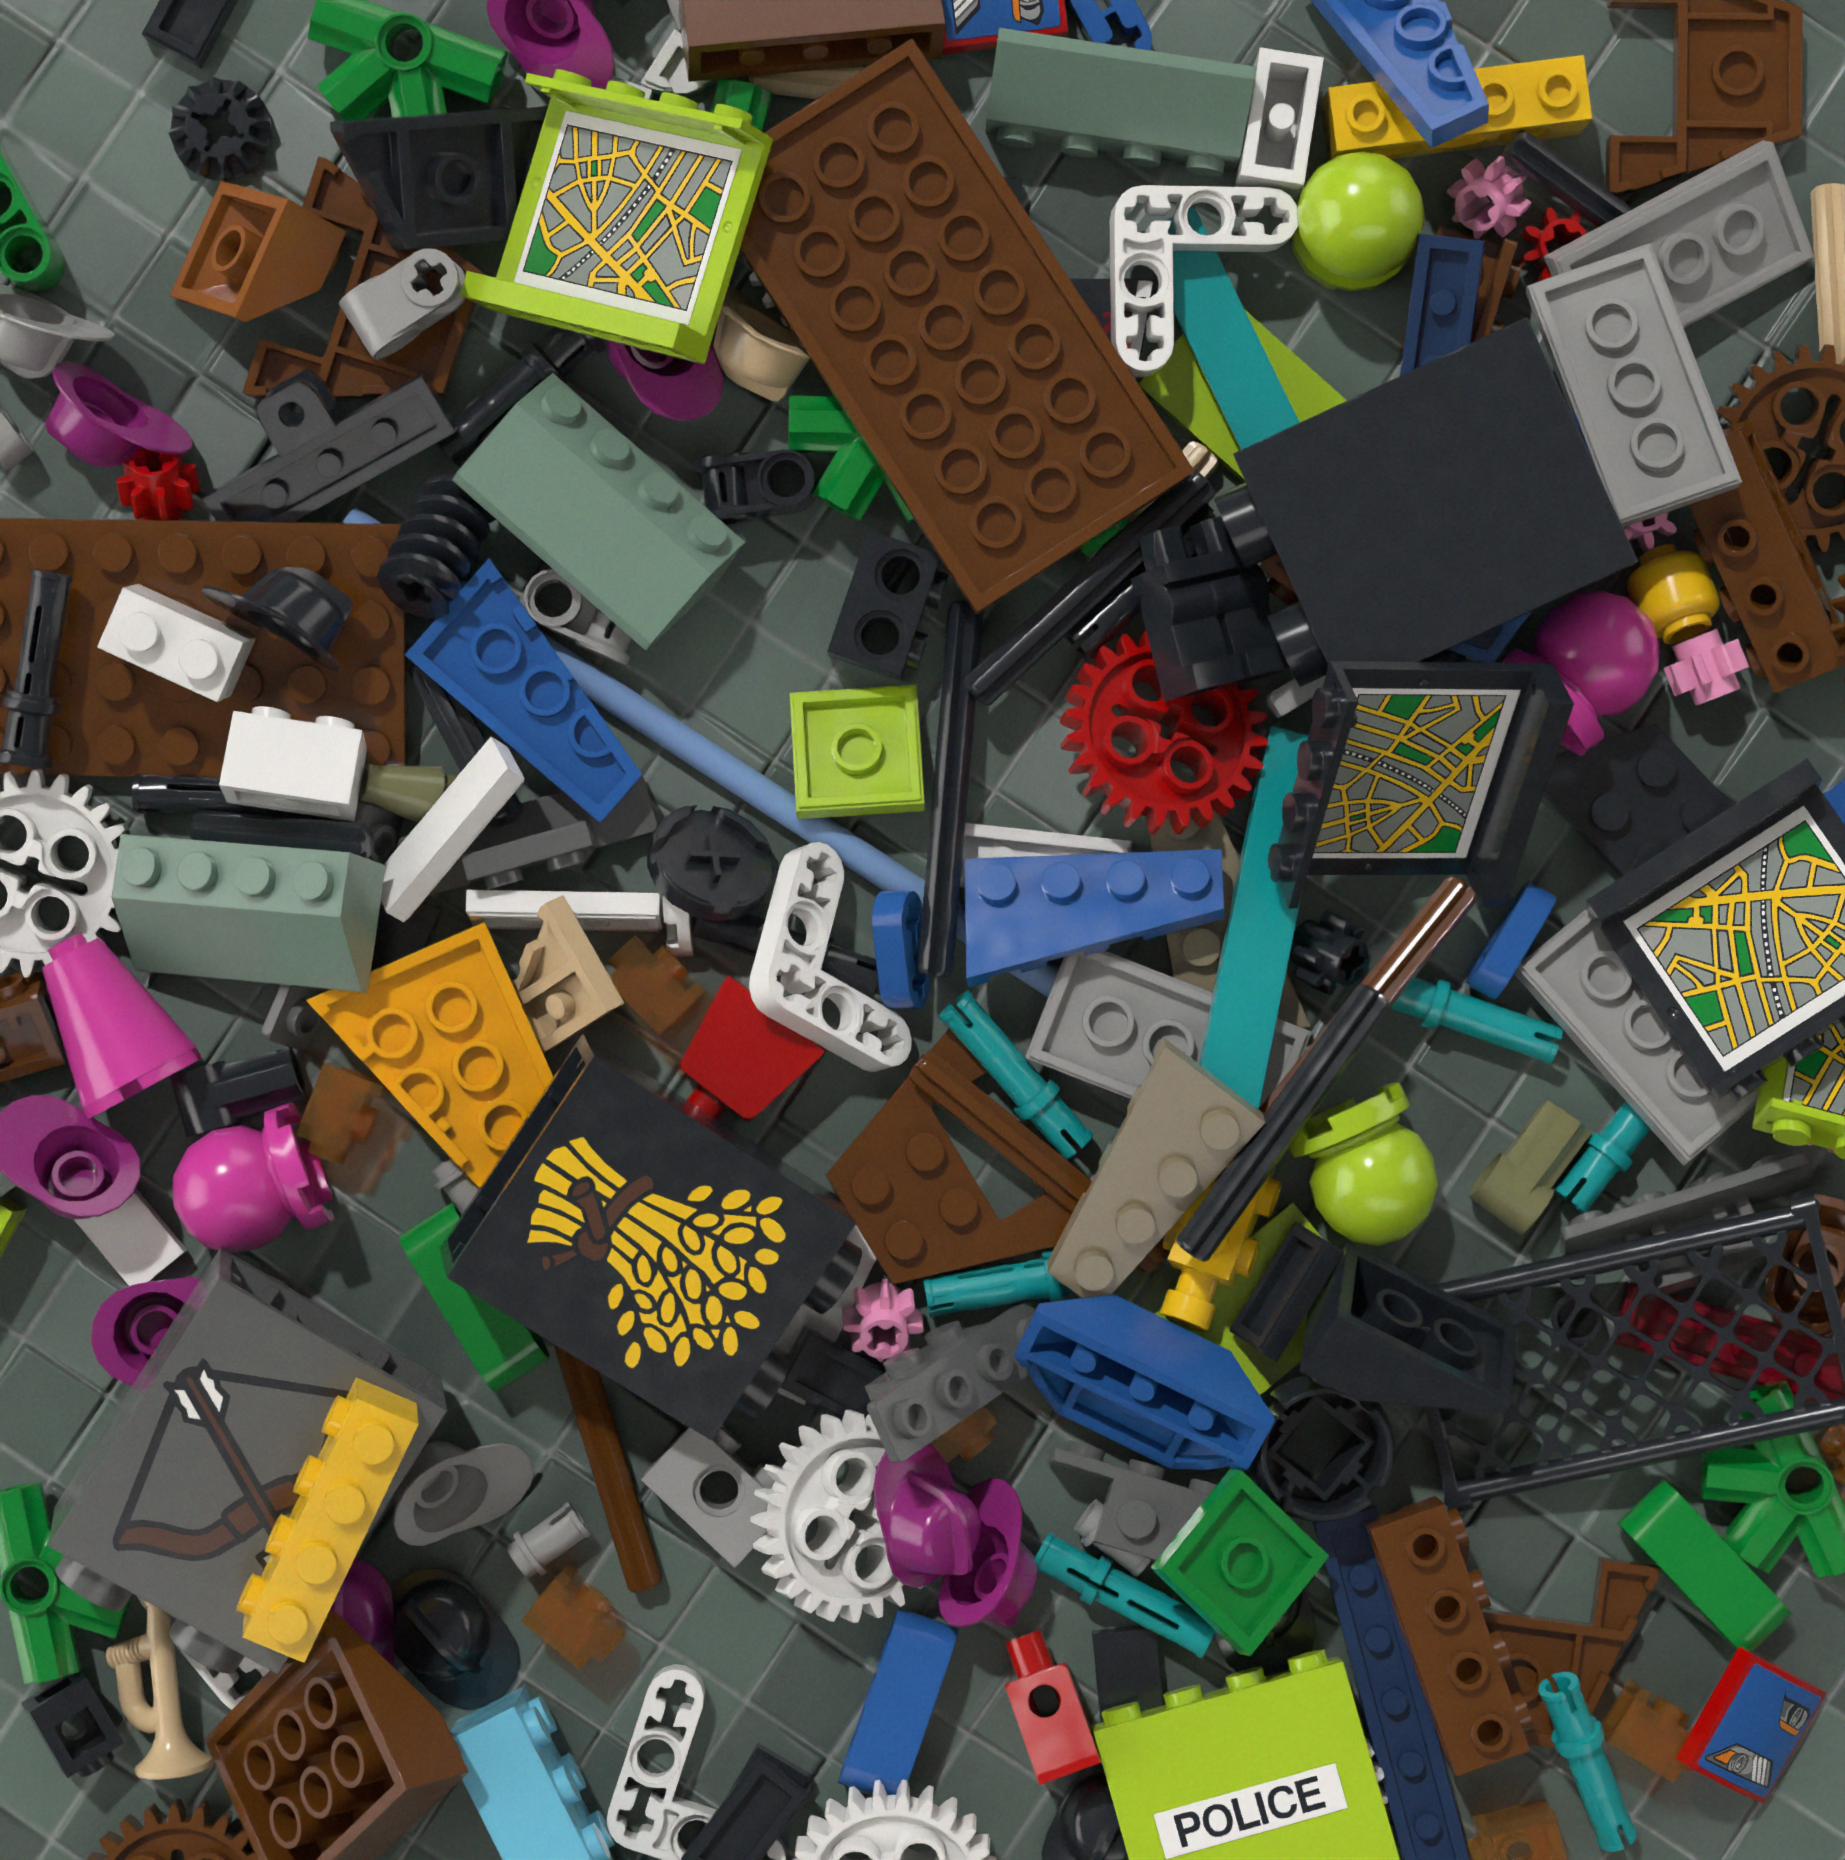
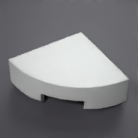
(669, 71)
(679, 930)

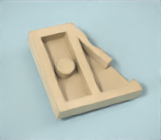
(562, 979)

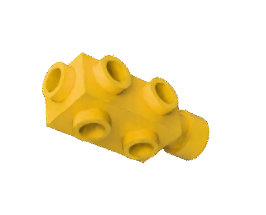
(1235, 1256)

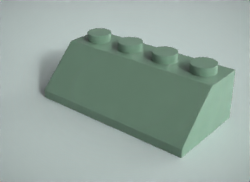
(1119, 102)
(599, 511)
(248, 911)

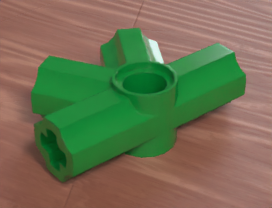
(376, 77)
(853, 474)
(1772, 1511)
(43, 1624)

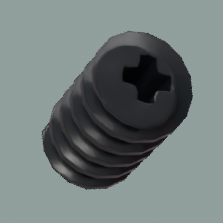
(434, 548)

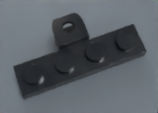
(325, 452)

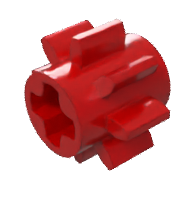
(1564, 231)
(157, 485)

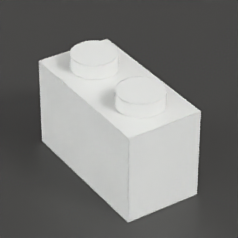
(1280, 121)
(176, 642)
(294, 763)

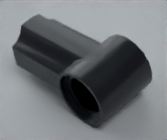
(223, 1093)

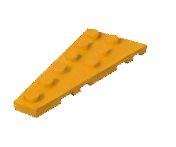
(448, 1044)

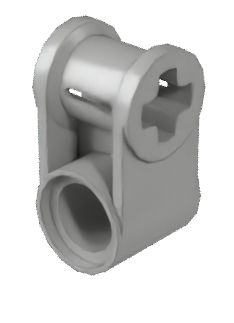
(396, 304)
(581, 622)

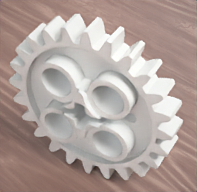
(49, 817)
(809, 1490)
(889, 1824)

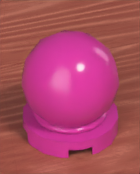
(1603, 656)
(248, 1184)

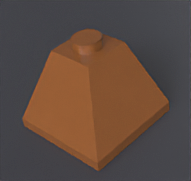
(256, 254)

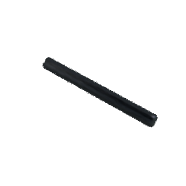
(949, 793)

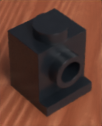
(89, 1748)

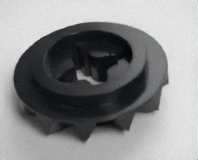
(230, 156)

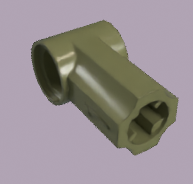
(1521, 1180)

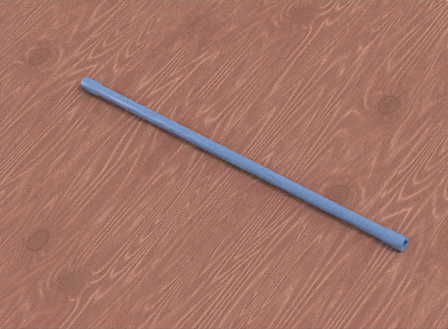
(747, 783)

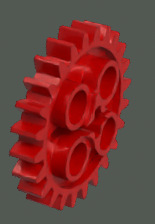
(1146, 782)

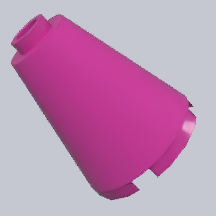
(110, 1025)

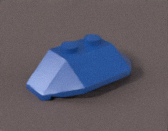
(1144, 1383)

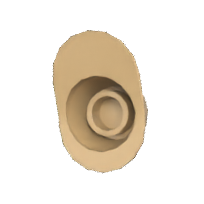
(757, 348)

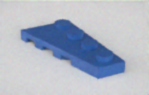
(1414, 60)
(518, 686)
(1070, 904)

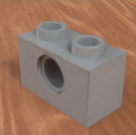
(679, 1482)

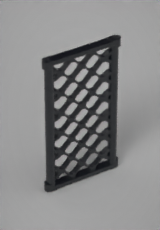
(1800, 1214)

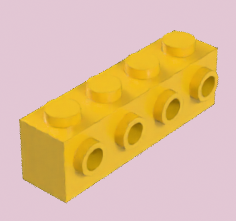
(330, 1519)

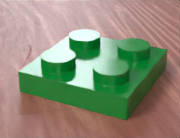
(1240, 1562)

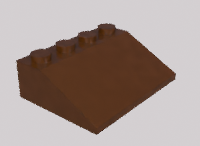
(334, 1754)

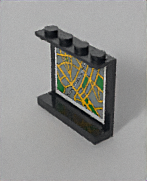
(1421, 773)
(1741, 932)

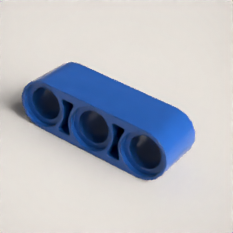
(898, 1702)

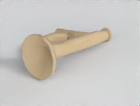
(172, 1750)

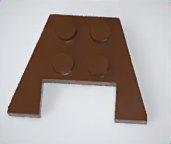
(1731, 89)
(347, 363)
(918, 1195)
(1553, 1645)

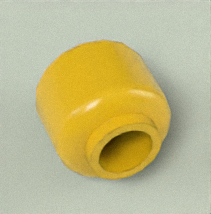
(1674, 593)

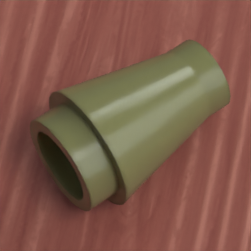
(404, 789)

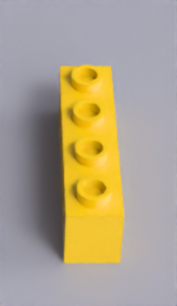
(1535, 96)

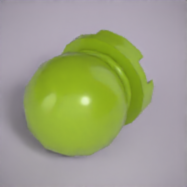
(1357, 222)
(1367, 1170)

